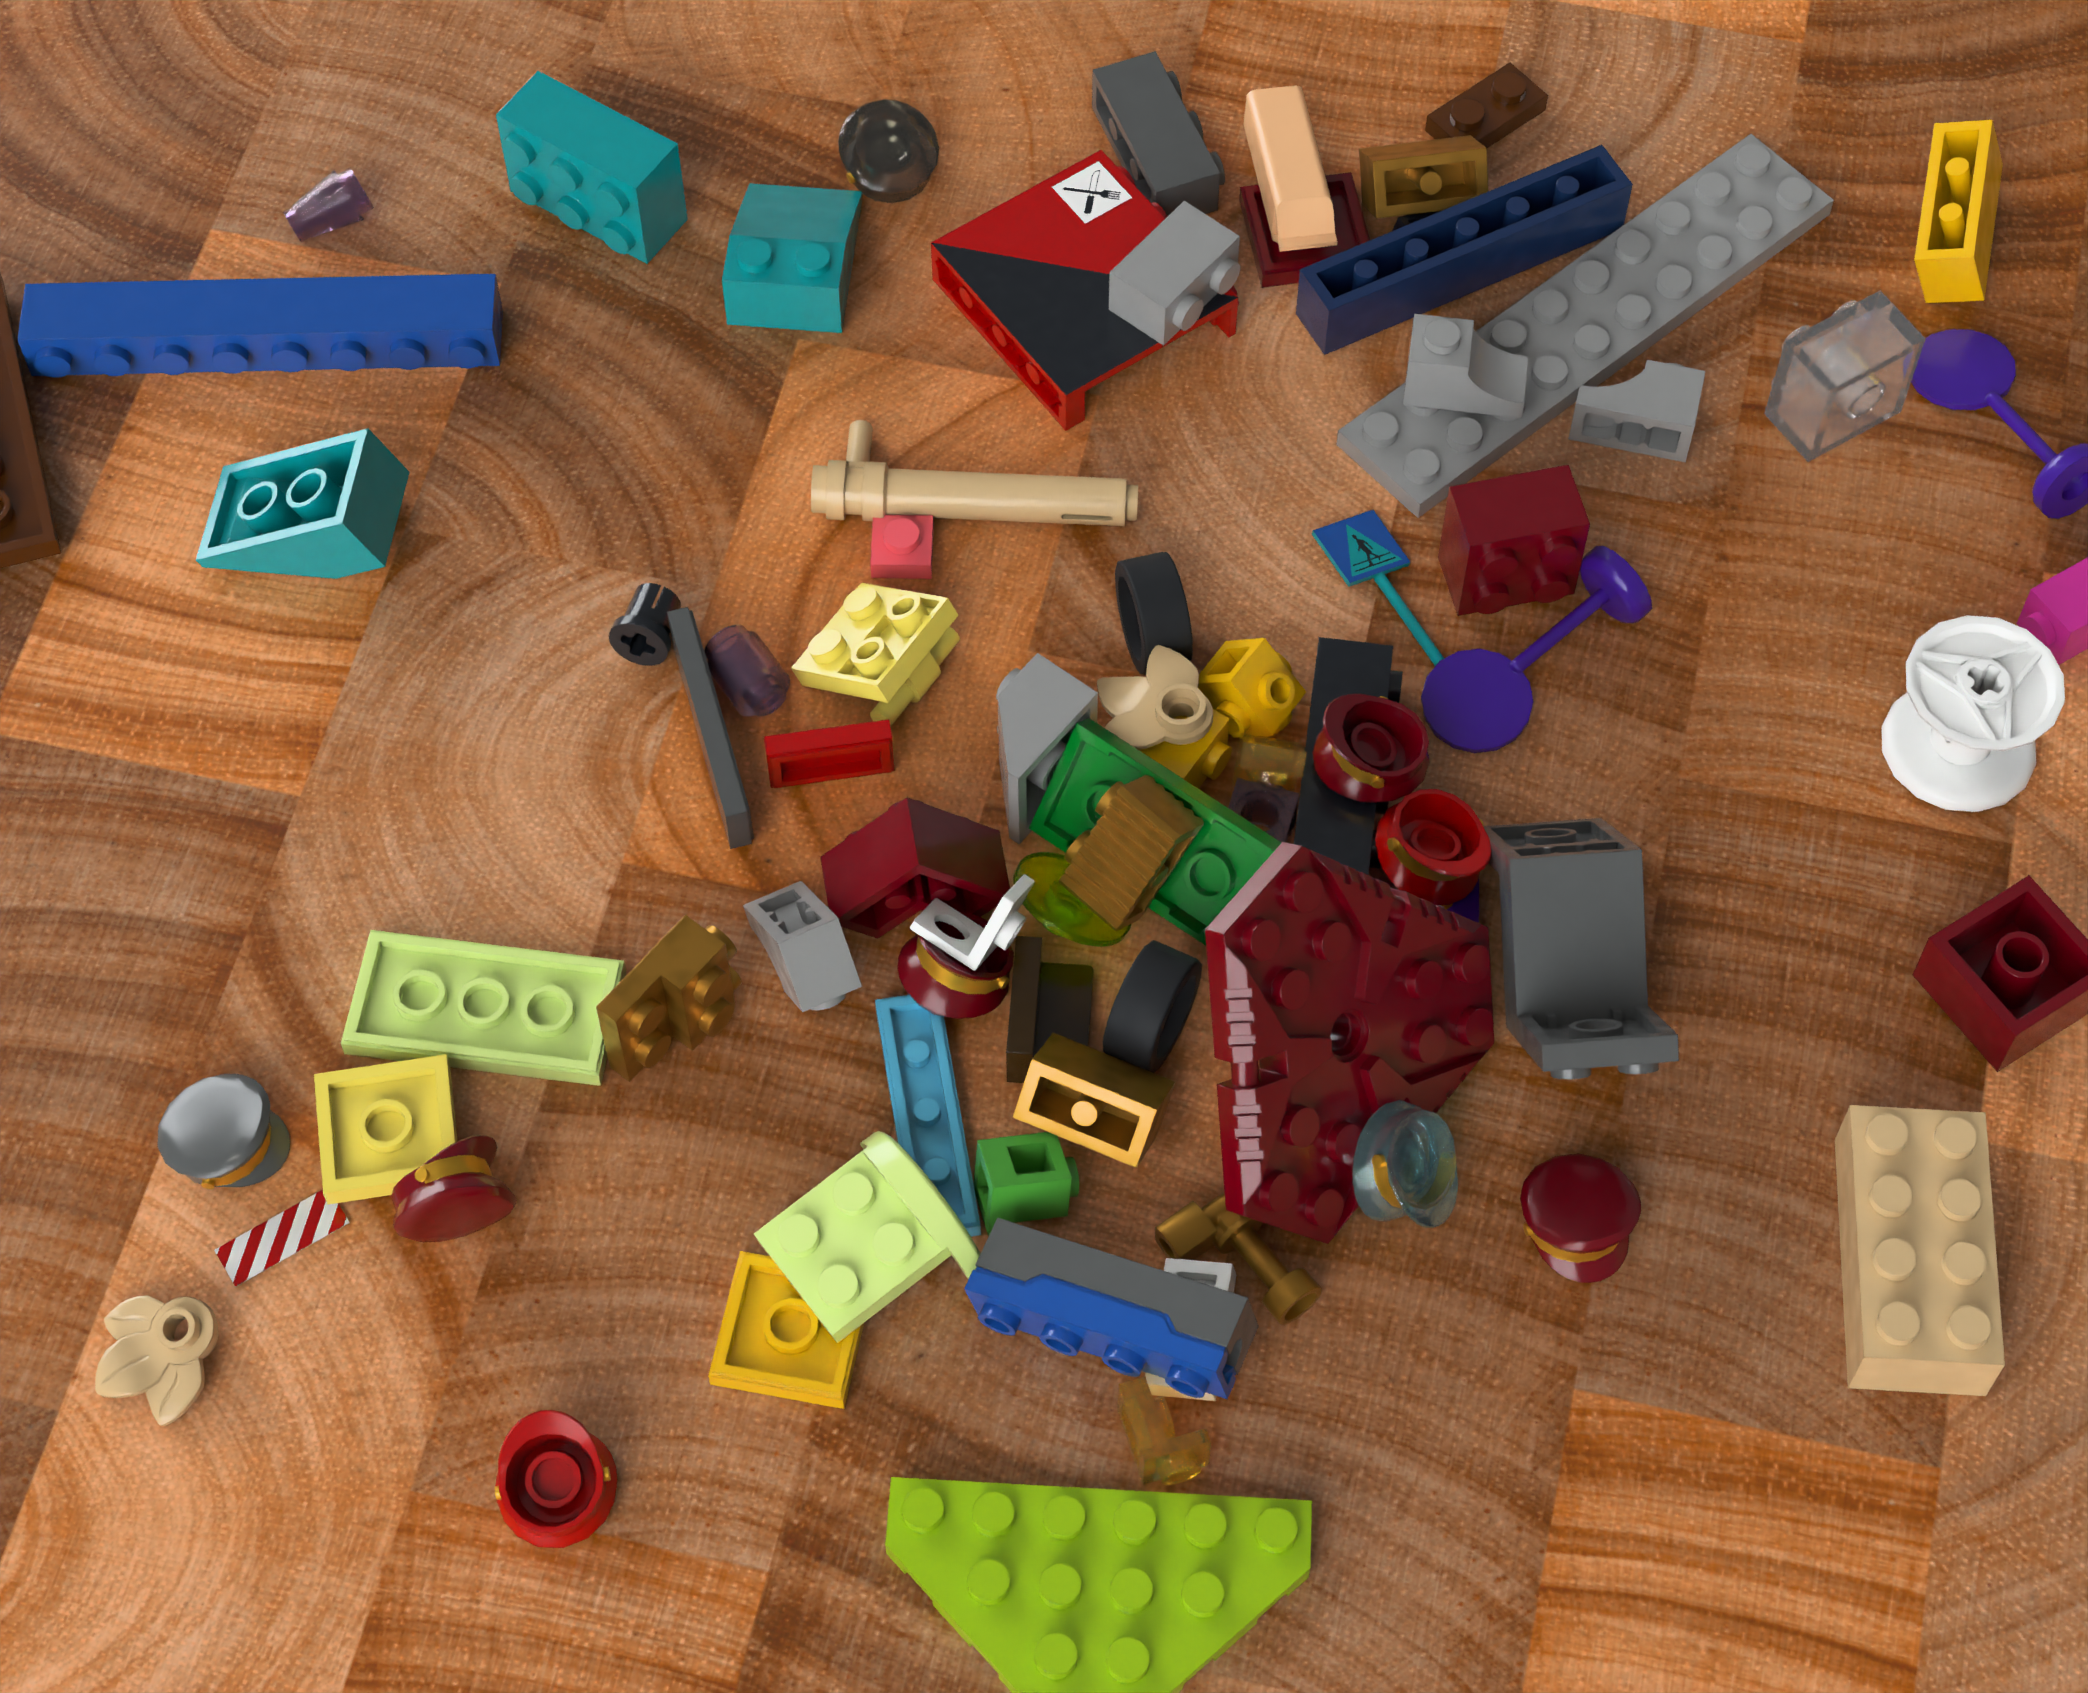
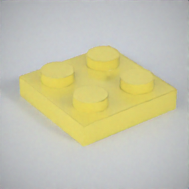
(381, 1124)

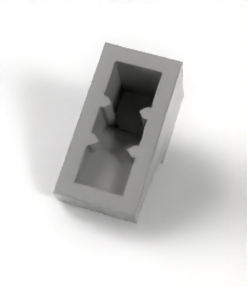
(1460, 371)
(1642, 415)
(804, 946)

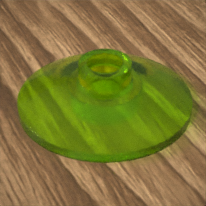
(1060, 909)

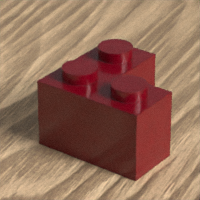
(907, 862)

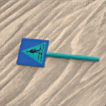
(1365, 551)

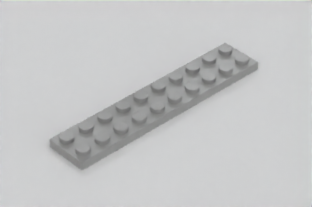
(1598, 317)

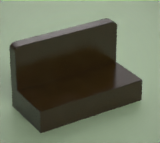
(1043, 1002)

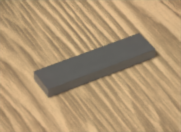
(711, 728)

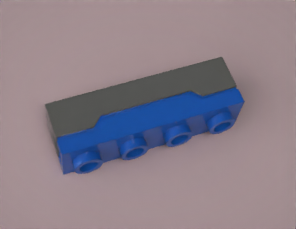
(1111, 1309)

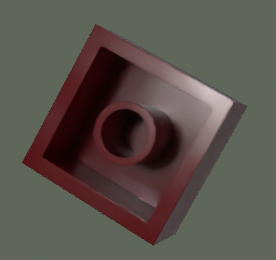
(1513, 540)
(2009, 972)

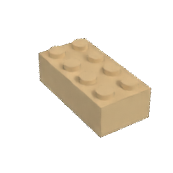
(1918, 1251)

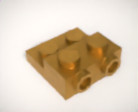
(673, 992)

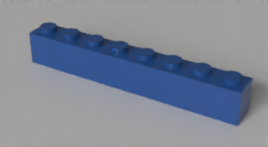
(261, 325)

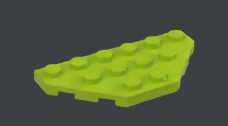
(1094, 1580)

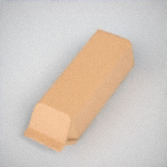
(1289, 169)

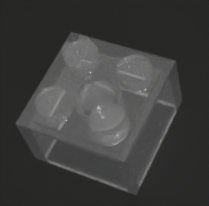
(1843, 375)

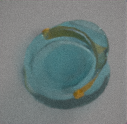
(1406, 1166)

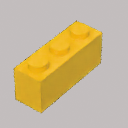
(1958, 211)

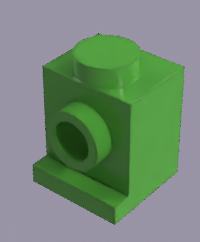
(1023, 1178)

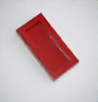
(829, 753)

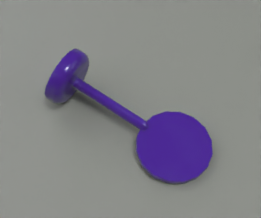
(1976, 371)
(1485, 700)

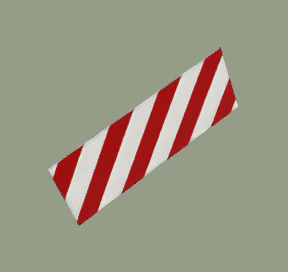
(280, 1237)

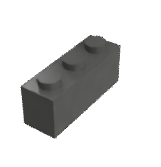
(1156, 134)

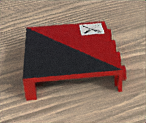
(1039, 281)

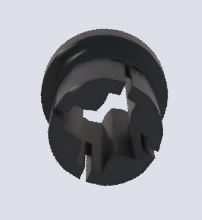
(645, 629)

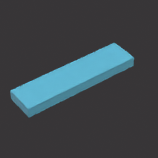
(927, 1101)

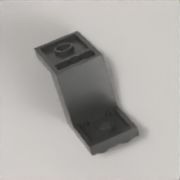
(1576, 948)

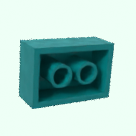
(592, 167)

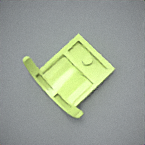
(866, 1236)

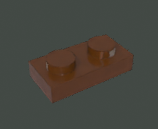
(1489, 108)

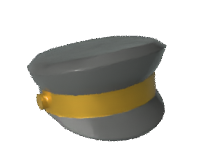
(223, 1133)

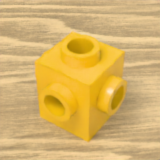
(1251, 687)

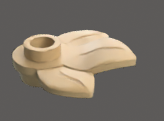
(1147, 705)
(150, 1358)

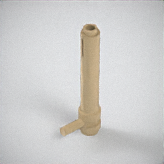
(877, 491)

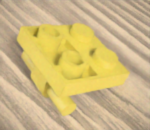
(881, 648)

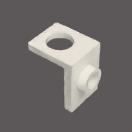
(978, 941)

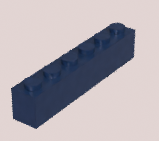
(1462, 249)

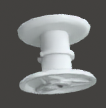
(1972, 713)

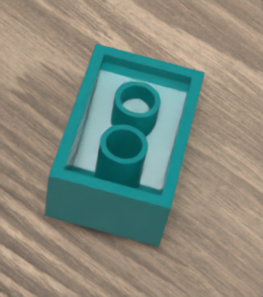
(791, 258)
(307, 510)

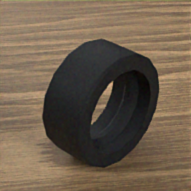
(1152, 607)
(1152, 1006)

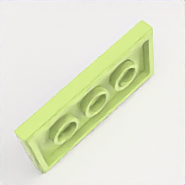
(481, 1007)

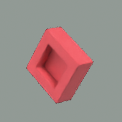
(902, 547)

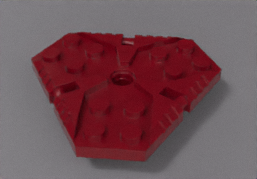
(1347, 1007)

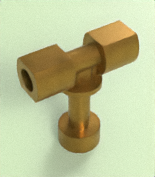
(1198, 1229)

